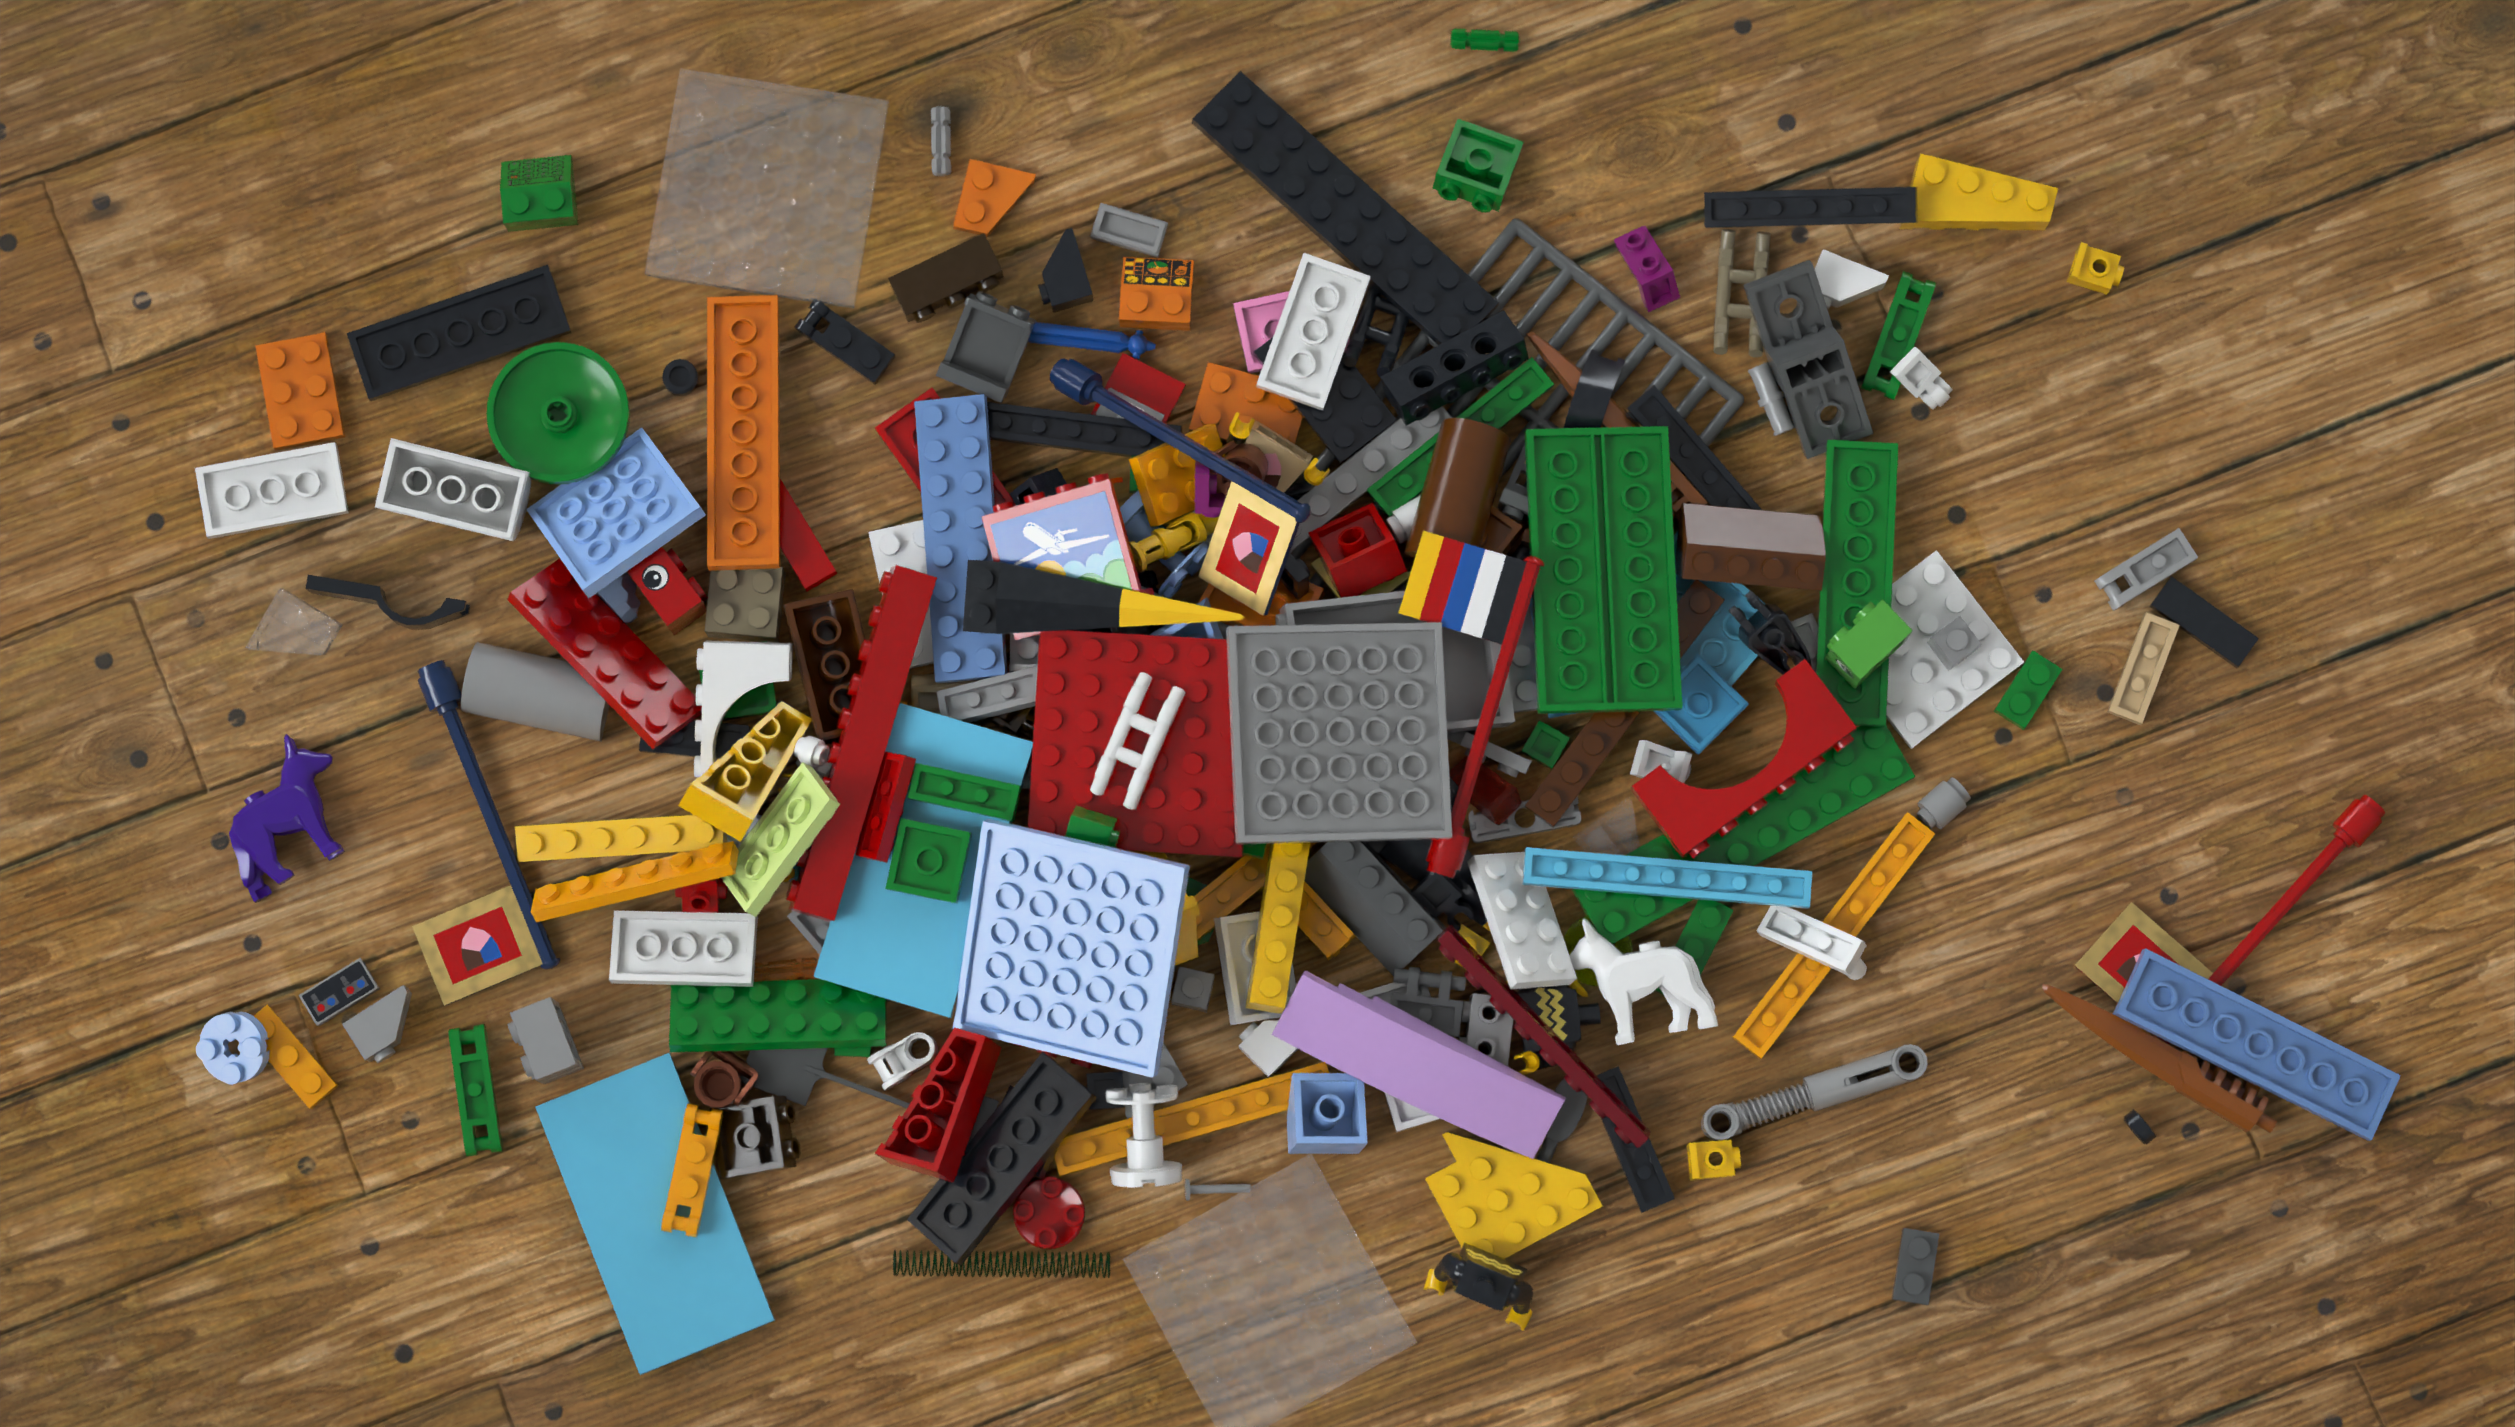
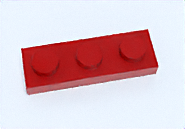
(885, 807)

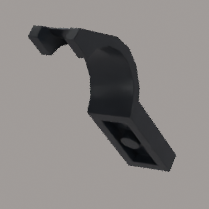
(1593, 392)
(449, 611)

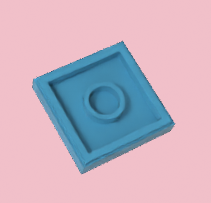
(1707, 705)

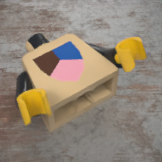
(1287, 462)

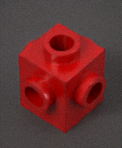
(702, 896)

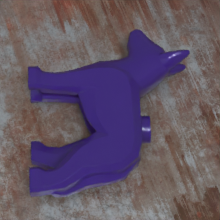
(281, 812)

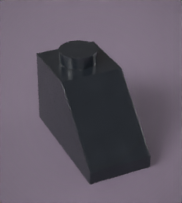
(1065, 276)

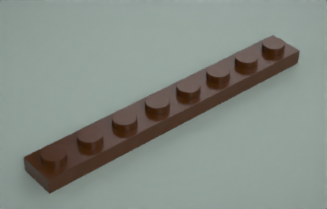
(1607, 728)

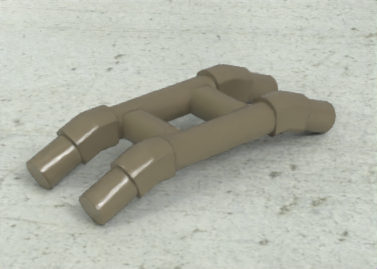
(1726, 276)

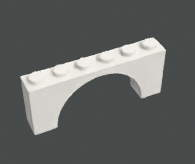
(728, 673)

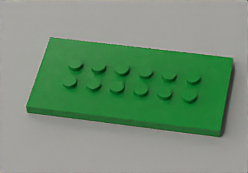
(1608, 570)

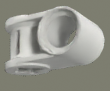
(901, 1059)

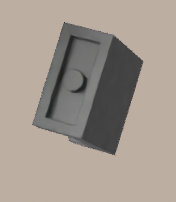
(987, 346)

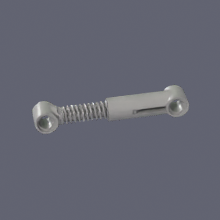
(1818, 1091)

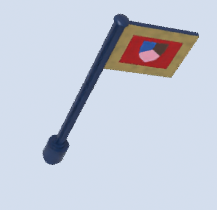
(1255, 520)
(496, 933)

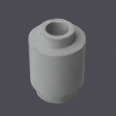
(1943, 803)

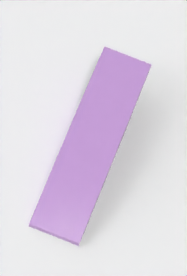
(1418, 1064)

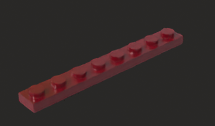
(1532, 1026)

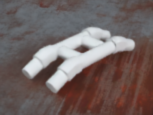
(1128, 719)

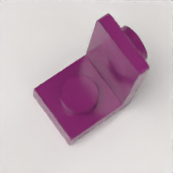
(1649, 268)
(1206, 497)

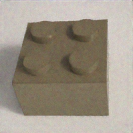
(745, 604)

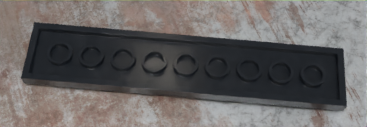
(1343, 211)

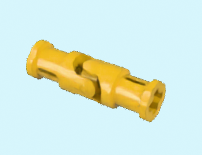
(1164, 543)

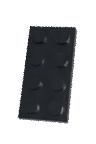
(1351, 413)

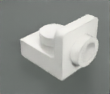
(1023, 653)

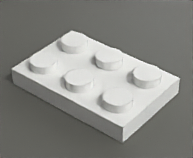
(1236, 948)

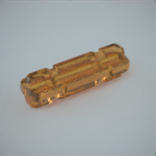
(785, 969)

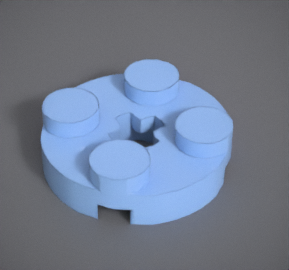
(215, 1052)

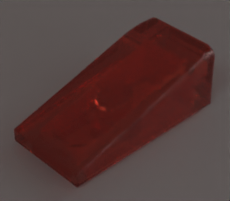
(1491, 793)

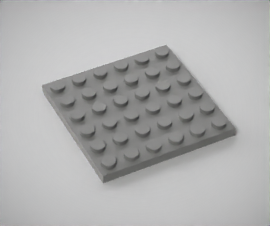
(1338, 733)

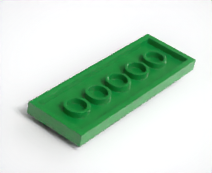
(774, 1017)

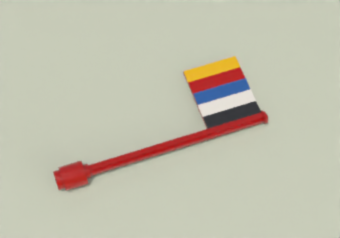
(1484, 598)

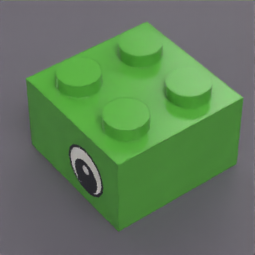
(1868, 644)

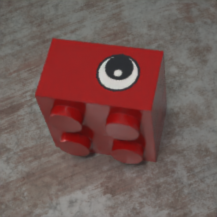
(668, 591)

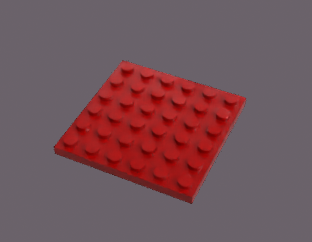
(1077, 706)

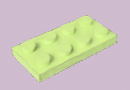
(781, 838)

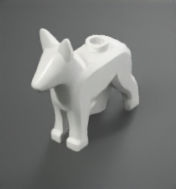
(1639, 973)

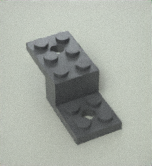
(1808, 358)

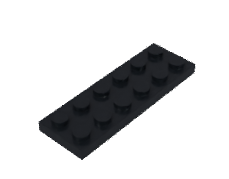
(459, 333)
(1002, 1158)

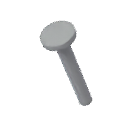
(1211, 1189)

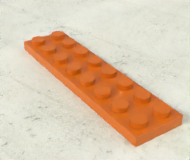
(743, 433)

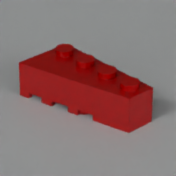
(944, 1108)

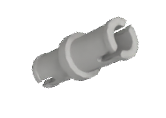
(1771, 398)

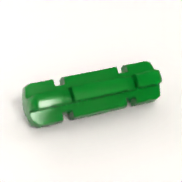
(1484, 40)

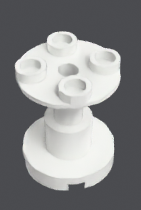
(1144, 1148)

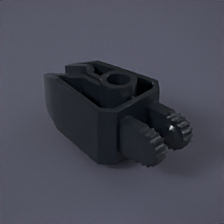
(1768, 632)

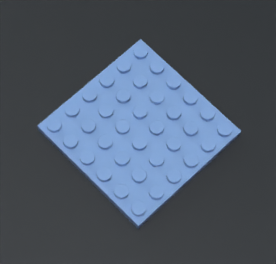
(1071, 947)

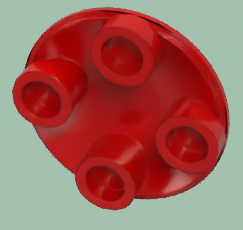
(1049, 1213)

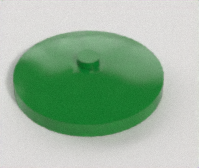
(558, 412)

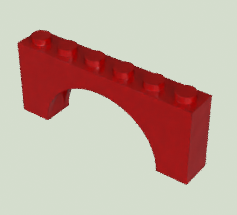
(1694, 814)

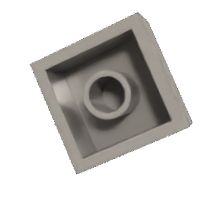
(545, 1041)

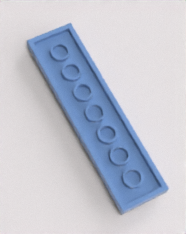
(954, 496)
(2257, 1044)

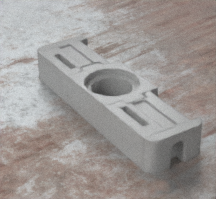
(1485, 830)

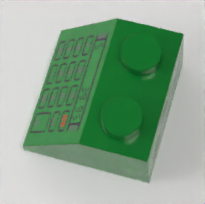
(538, 193)

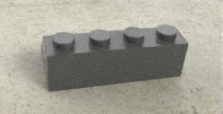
(1372, 902)

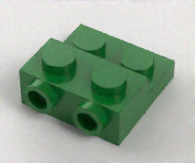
(1477, 166)

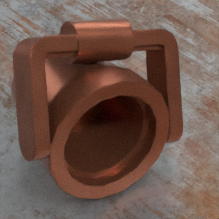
(719, 1081)

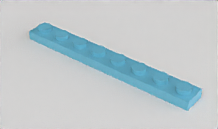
(1667, 877)

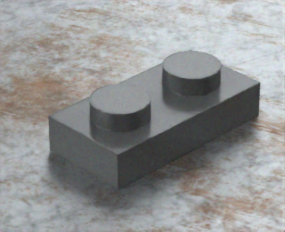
(1915, 1266)

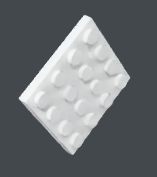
(1920, 687)

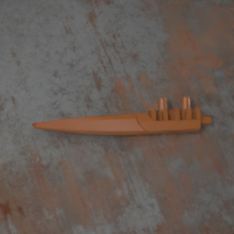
(1615, 416)
(2175, 1067)

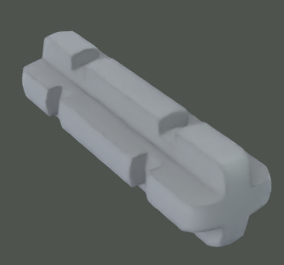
(941, 141)

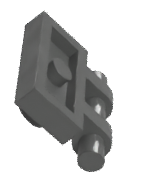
(1437, 1012)

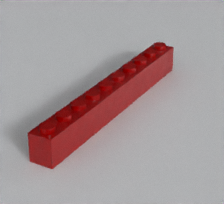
(863, 739)

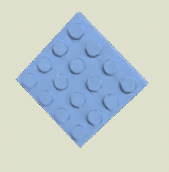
(616, 514)

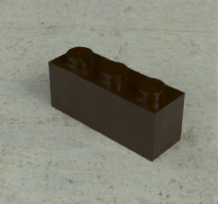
(946, 279)

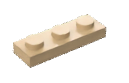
(2143, 668)

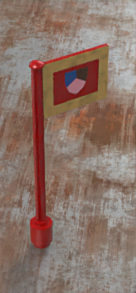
(2119, 947)

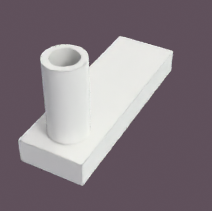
(1814, 940)

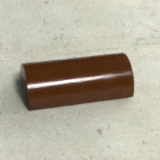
(1460, 483)
(826, 646)

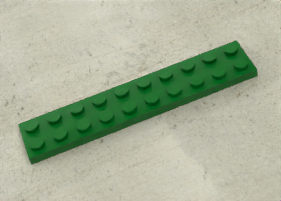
(1830, 792)

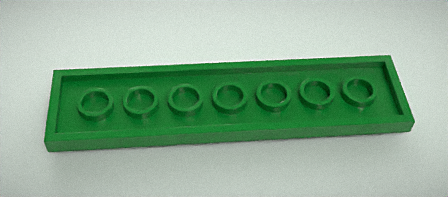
(1858, 561)

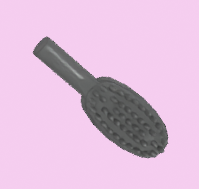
(1565, 1121)

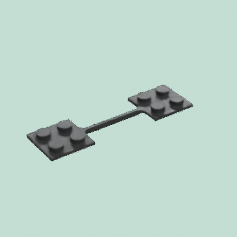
(796, 1071)

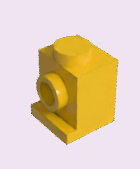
(2085, 276)
(1699, 1162)

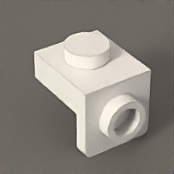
(1652, 755)

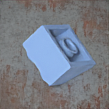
(1326, 1114)

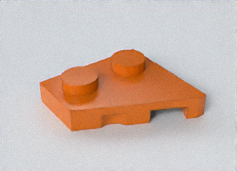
(989, 195)

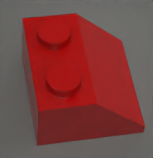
(1358, 551)

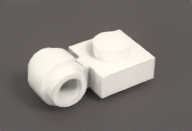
(1922, 379)
(813, 753)

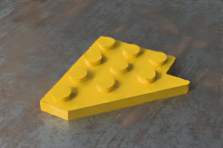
(1505, 1198)

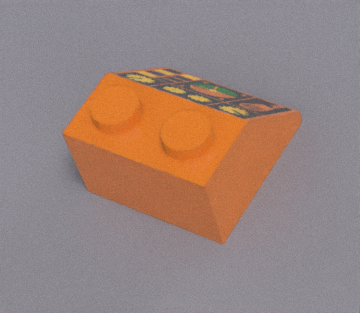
(1156, 293)

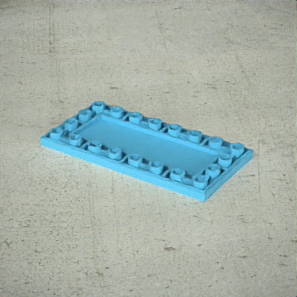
(905, 942)
(618, 1163)

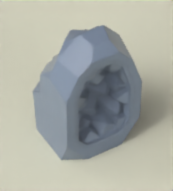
(621, 598)

